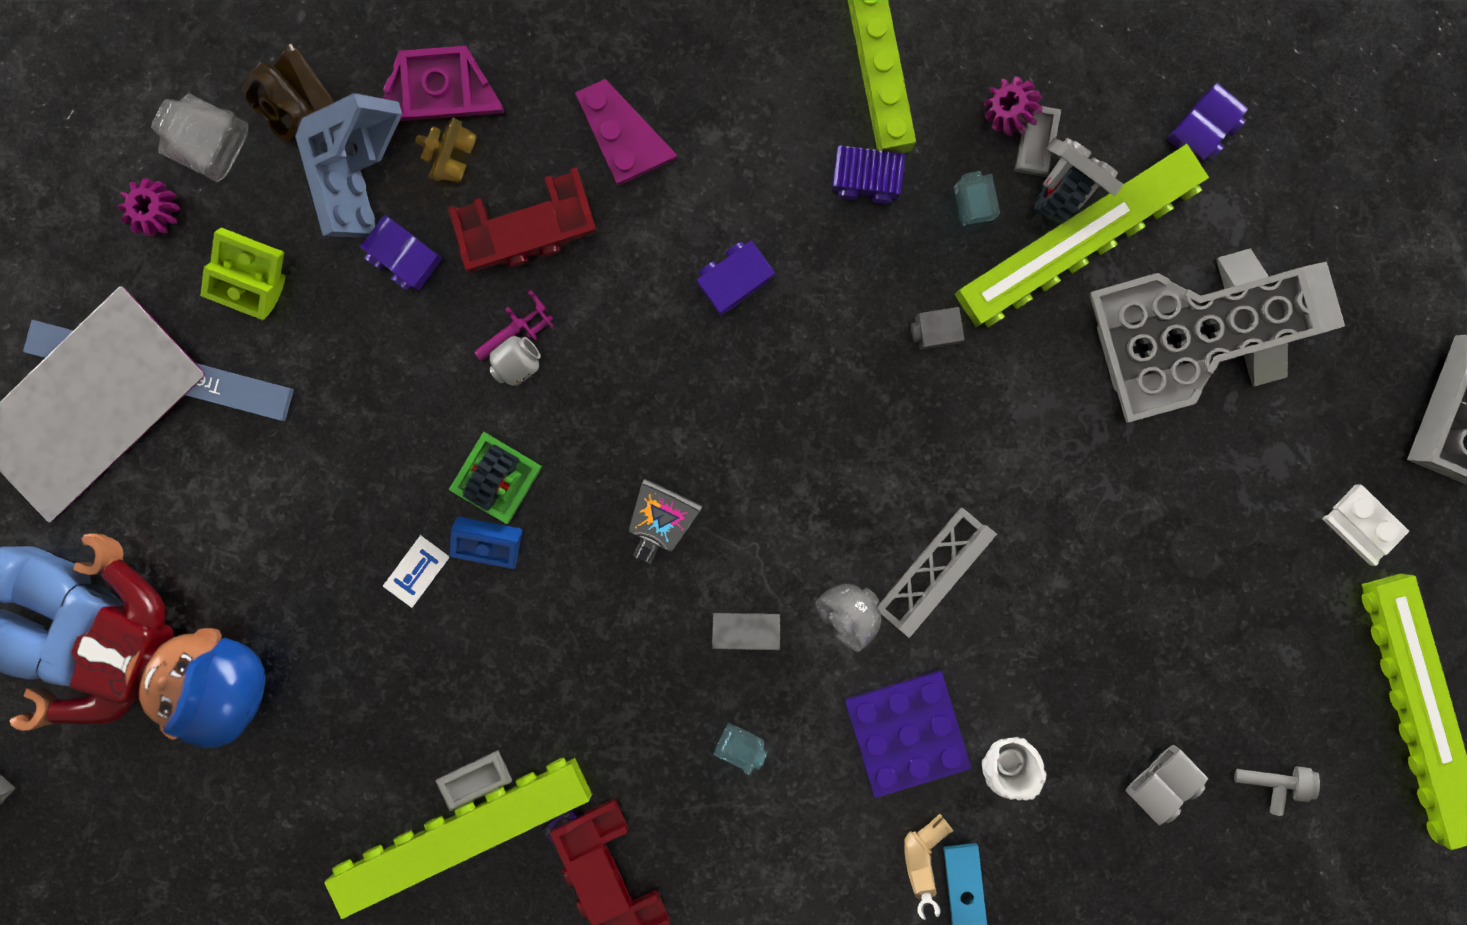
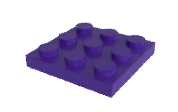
(907, 734)

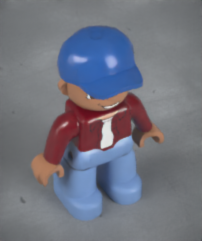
(119, 650)

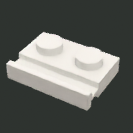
(1365, 524)

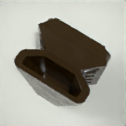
(285, 92)

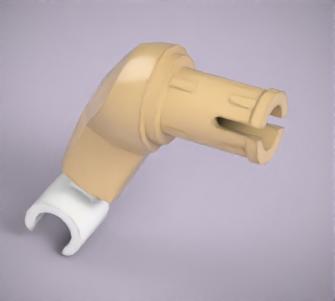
(918, 860)

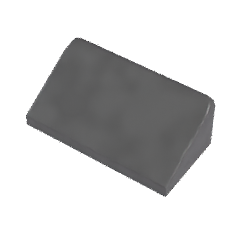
(746, 631)

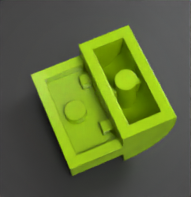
(243, 274)

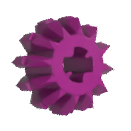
(1006, 98)
(137, 205)

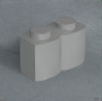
(1167, 785)

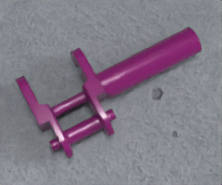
(515, 328)

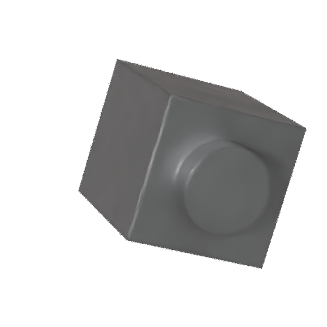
(938, 328)

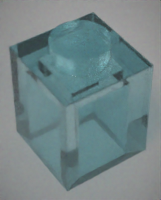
(976, 198)

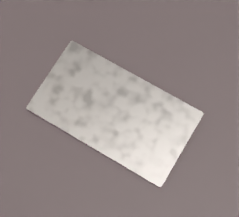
(90, 403)

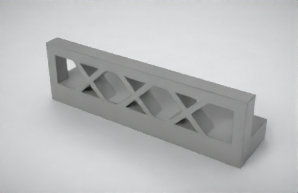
(945, 580)

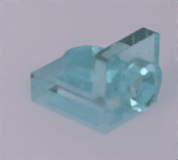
(741, 748)

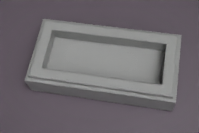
(1032, 152)
(473, 780)

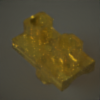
(455, 137)

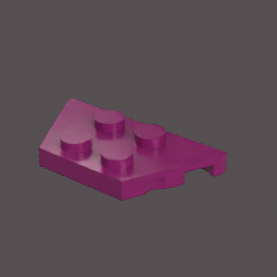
(440, 85)

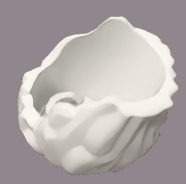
(1014, 769)

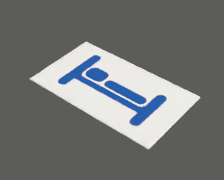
(416, 571)

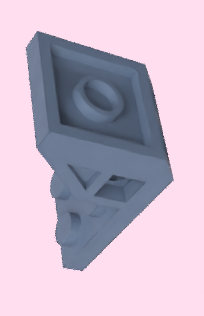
(334, 168)

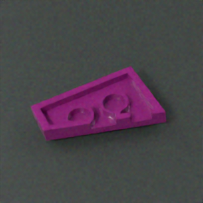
(622, 134)

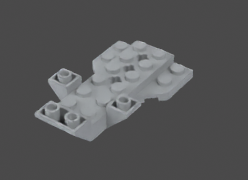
(1249, 317)

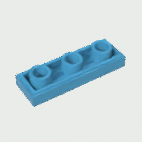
(962, 876)

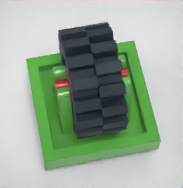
(495, 478)

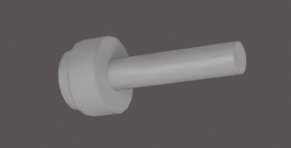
(1303, 783)

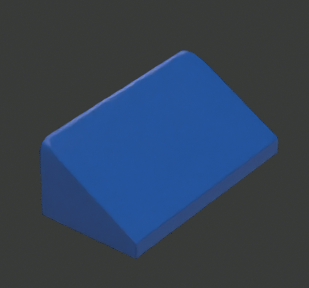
(485, 542)

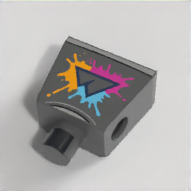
(660, 519)

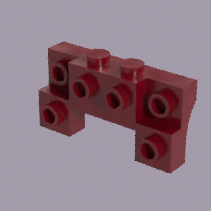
(527, 231)
(595, 874)

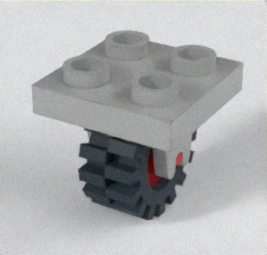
(1073, 180)

